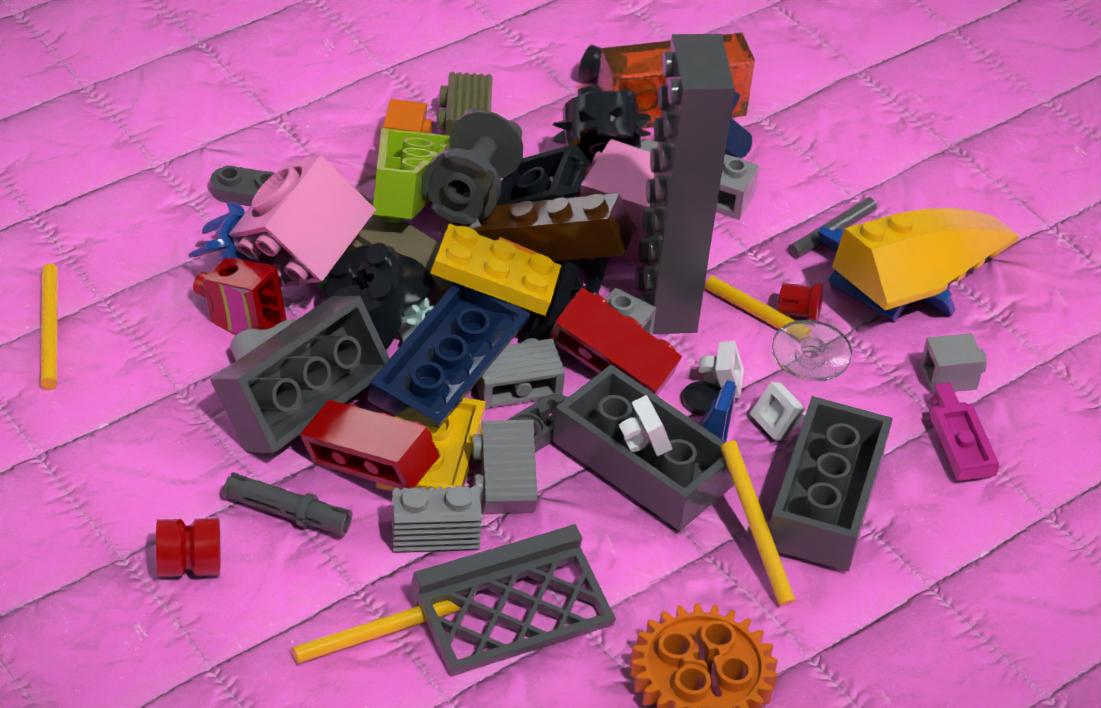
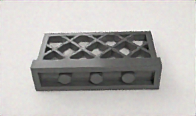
(493, 569)

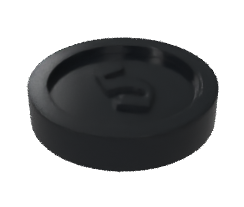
(699, 396)

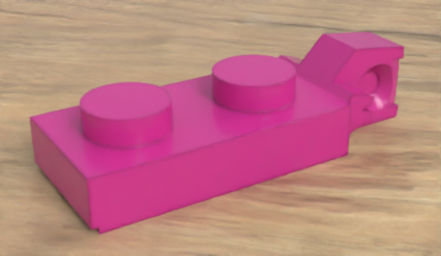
(962, 435)

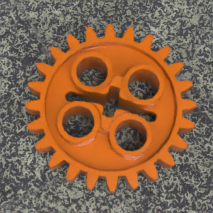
(728, 663)

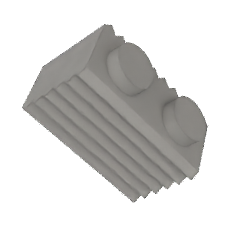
(522, 374)
(507, 466)
(436, 518)

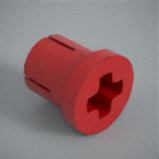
(801, 300)

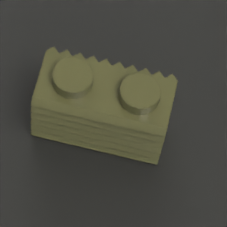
(462, 94)

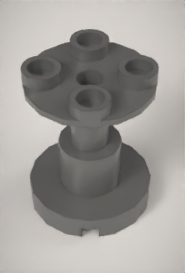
(466, 177)

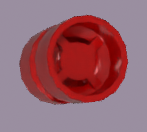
(188, 547)

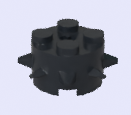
(601, 116)

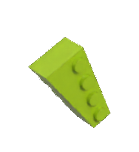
(400, 170)

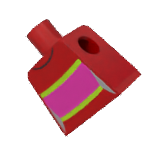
(242, 295)

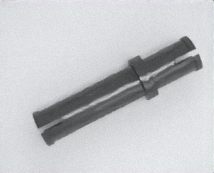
(301, 508)

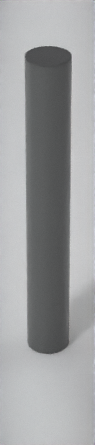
(841, 221)

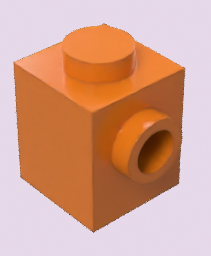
(407, 116)

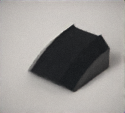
(545, 176)

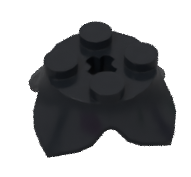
(384, 283)

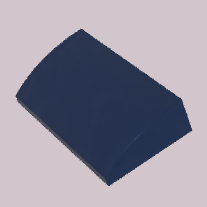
(445, 356)

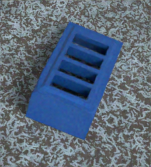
(719, 414)

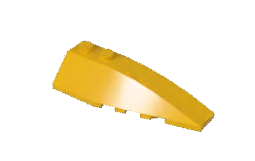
(918, 252)

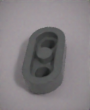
(237, 184)

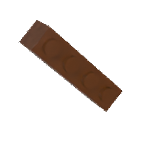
(563, 226)

